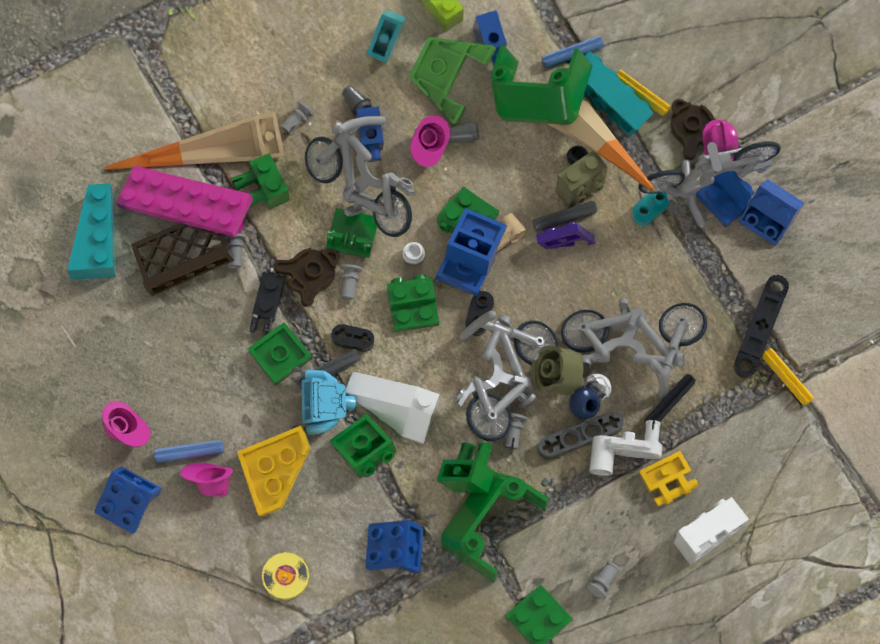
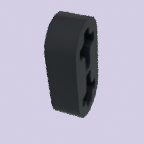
(353, 332)

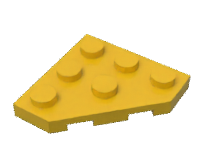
(273, 468)

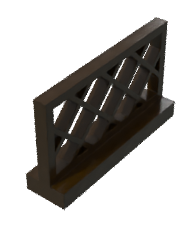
(184, 270)

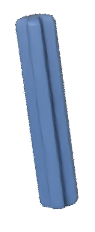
(566, 54)
(189, 451)

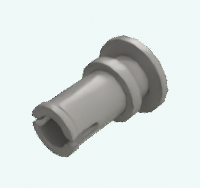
(297, 117)
(235, 247)
(349, 280)
(513, 435)
(601, 583)

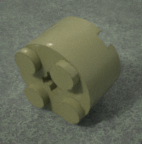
(558, 370)

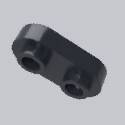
(477, 309)

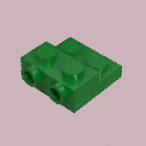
(452, 212)
(412, 303)
(364, 446)

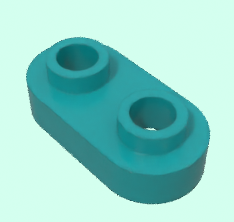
(652, 206)

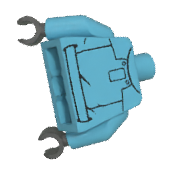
(322, 401)

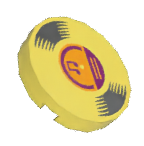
(285, 576)

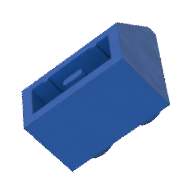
(771, 212)

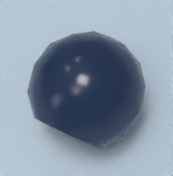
(584, 403)

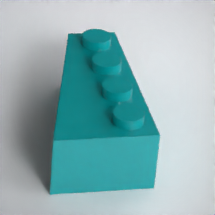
(615, 97)
(94, 240)

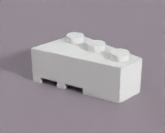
(710, 530)

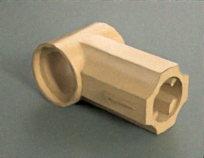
(514, 230)

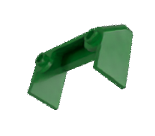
(539, 102)
(459, 534)

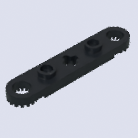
(756, 340)

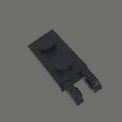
(267, 301)

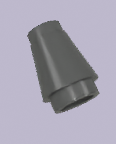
(355, 99)
(464, 133)

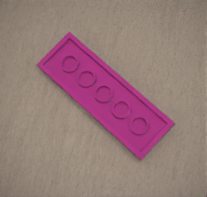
(184, 201)

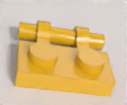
(665, 472)

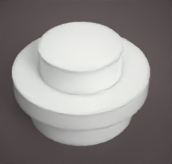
(413, 253)

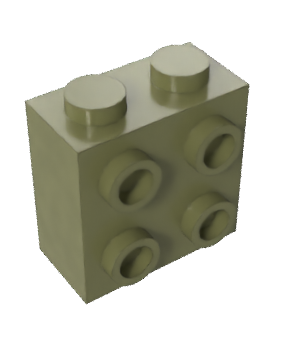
(581, 179)

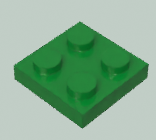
(279, 353)
(539, 617)

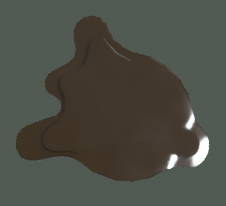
(688, 125)
(309, 272)

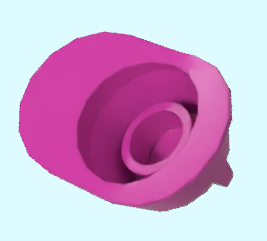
(722, 134)
(429, 140)
(124, 425)
(209, 478)

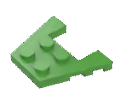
(439, 67)

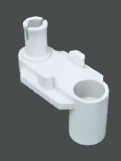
(606, 447)

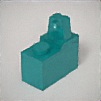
(386, 36)

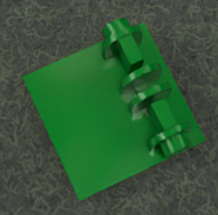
(351, 234)

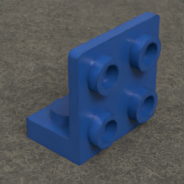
(726, 197)
(126, 499)
(394, 546)

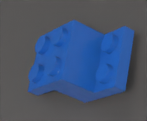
(471, 252)

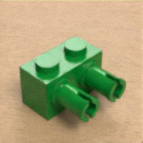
(268, 179)
(467, 474)

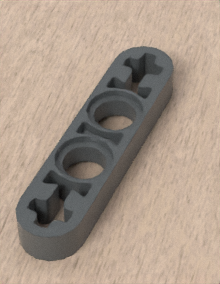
(579, 432)

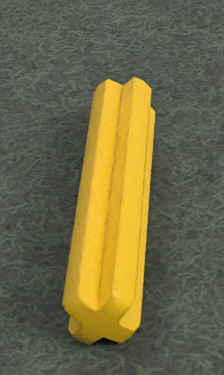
(644, 94)
(787, 377)

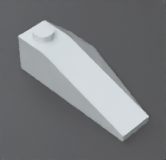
(397, 404)

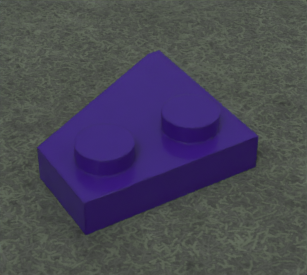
(564, 236)

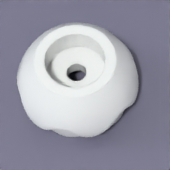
(599, 384)

